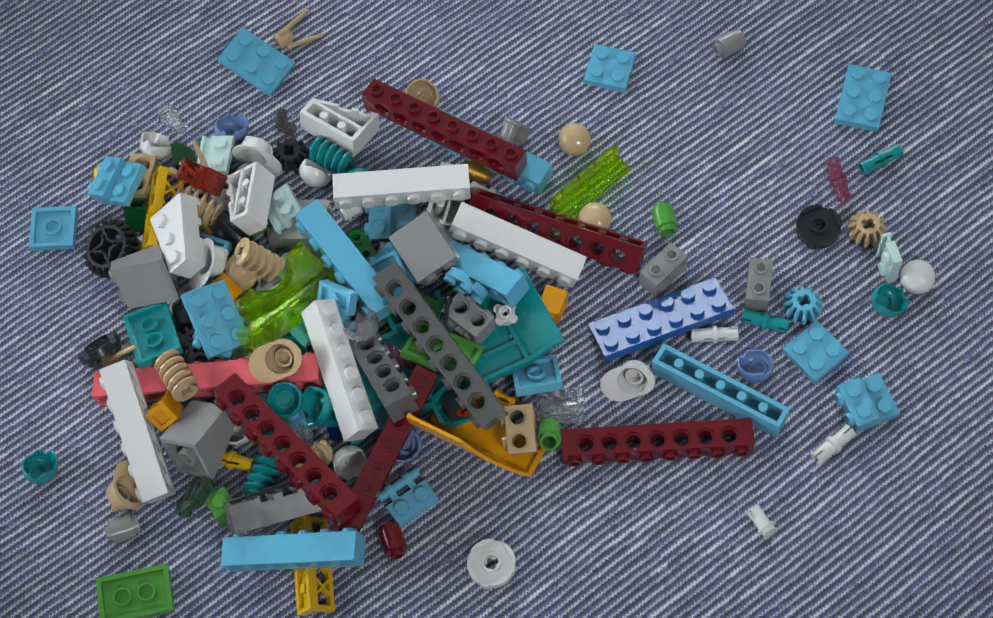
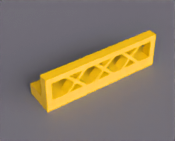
(156, 202)
(306, 583)

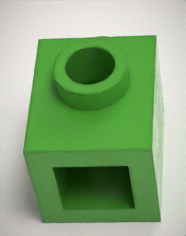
(215, 505)

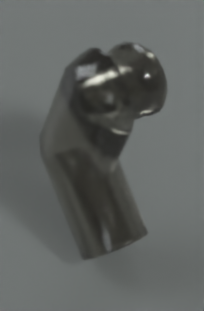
(282, 125)

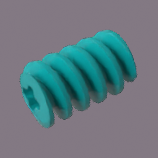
(330, 156)
(261, 474)

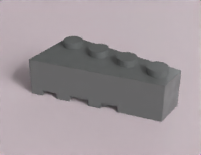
(267, 507)

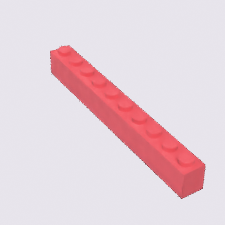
(212, 374)

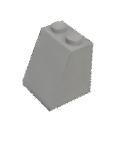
(291, 237)
(425, 248)
(144, 278)
(198, 439)

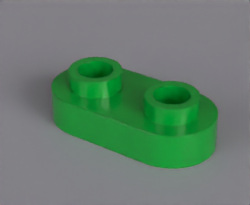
(364, 244)

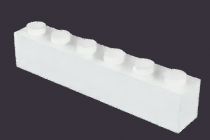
(401, 186)
(517, 245)
(339, 370)
(136, 432)

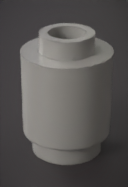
(729, 43)
(123, 528)

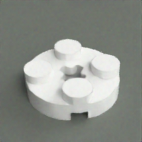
(488, 577)

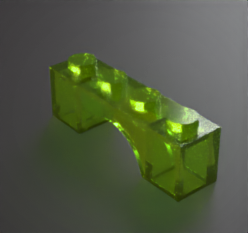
(301, 267)

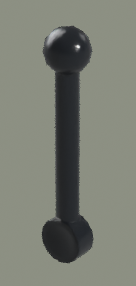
(447, 300)

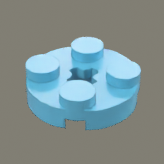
(466, 286)

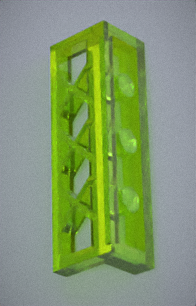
(590, 184)

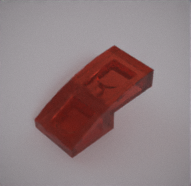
(201, 177)

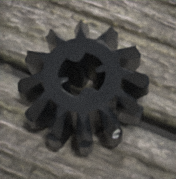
(290, 154)

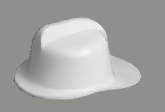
(258, 150)
(215, 262)
(627, 381)

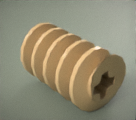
(205, 210)
(258, 259)
(176, 375)

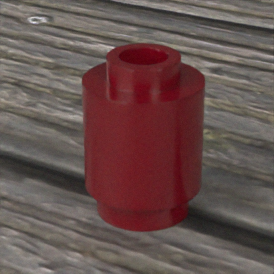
(392, 540)

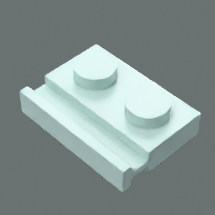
(217, 152)
(283, 208)
(890, 258)

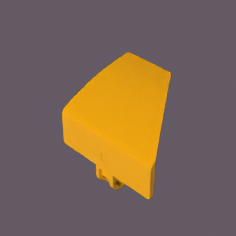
(482, 443)

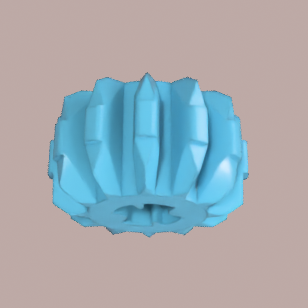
(794, 307)

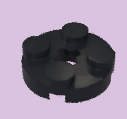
(818, 238)
(99, 348)

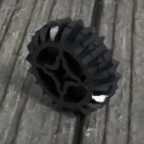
(105, 245)

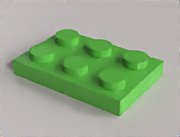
(413, 354)
(136, 593)

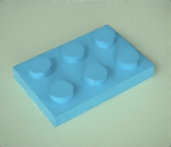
(256, 62)
(863, 98)
(214, 318)

